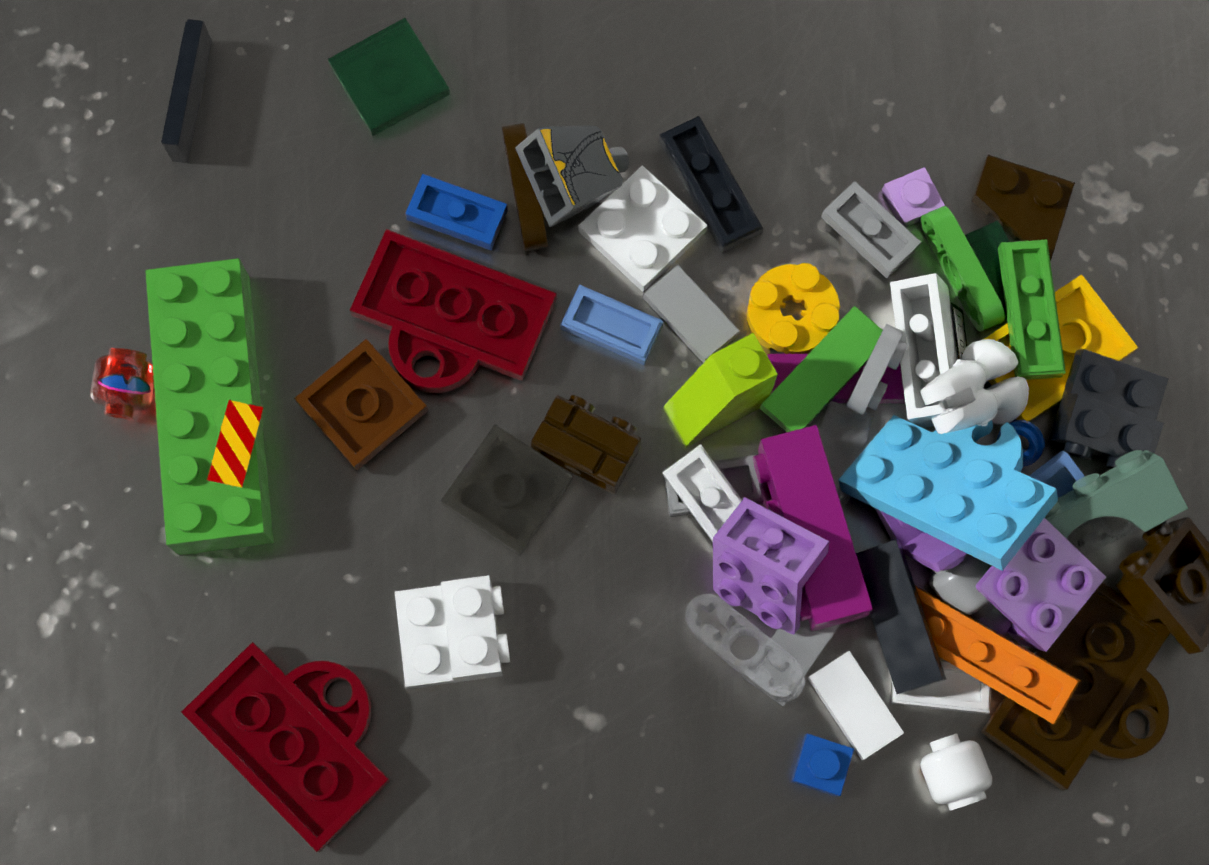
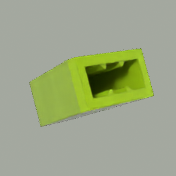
(722, 390)

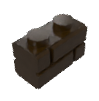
(587, 443)

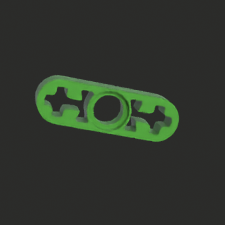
(962, 268)

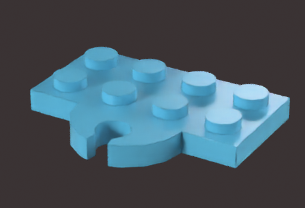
(953, 487)

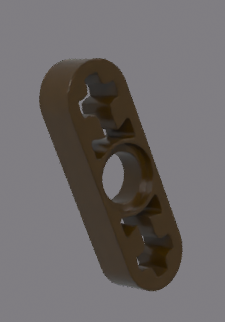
(526, 202)

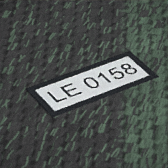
(959, 329)

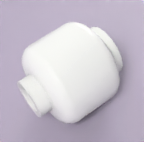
(956, 772)

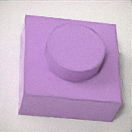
(912, 196)

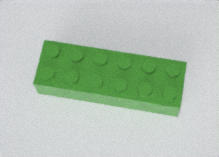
(200, 362)

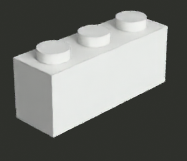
(926, 318)

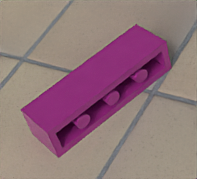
(807, 496)

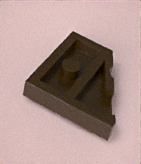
(1023, 200)

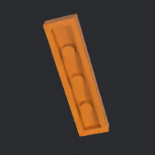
(997, 660)

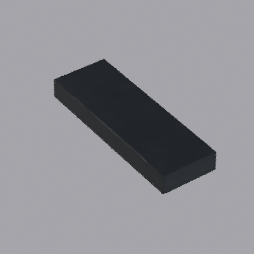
(186, 91)
(710, 184)
(899, 618)

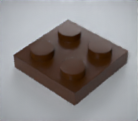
(361, 404)

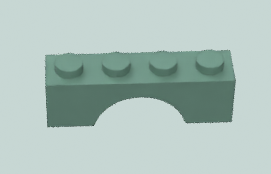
(1133, 490)

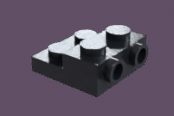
(1108, 408)

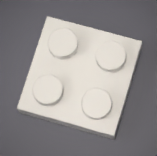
(642, 228)

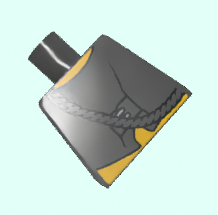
(571, 168)

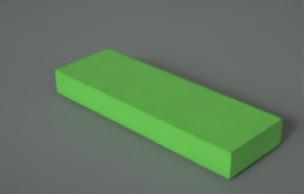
(1031, 309)
(823, 372)

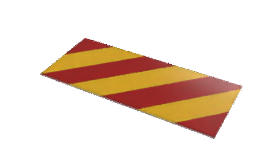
(235, 443)

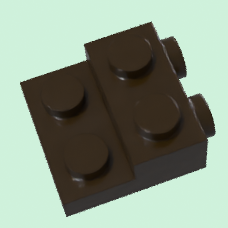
(1171, 581)

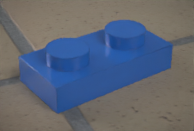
(456, 212)

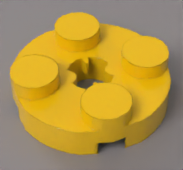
(804, 286)

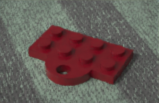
(450, 312)
(292, 739)

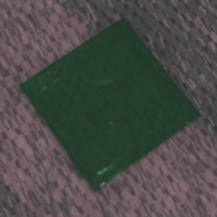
(388, 76)

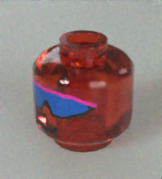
(122, 383)

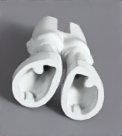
(962, 391)

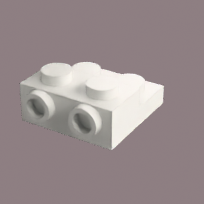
(451, 632)

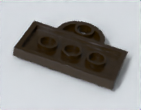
(1109, 652)

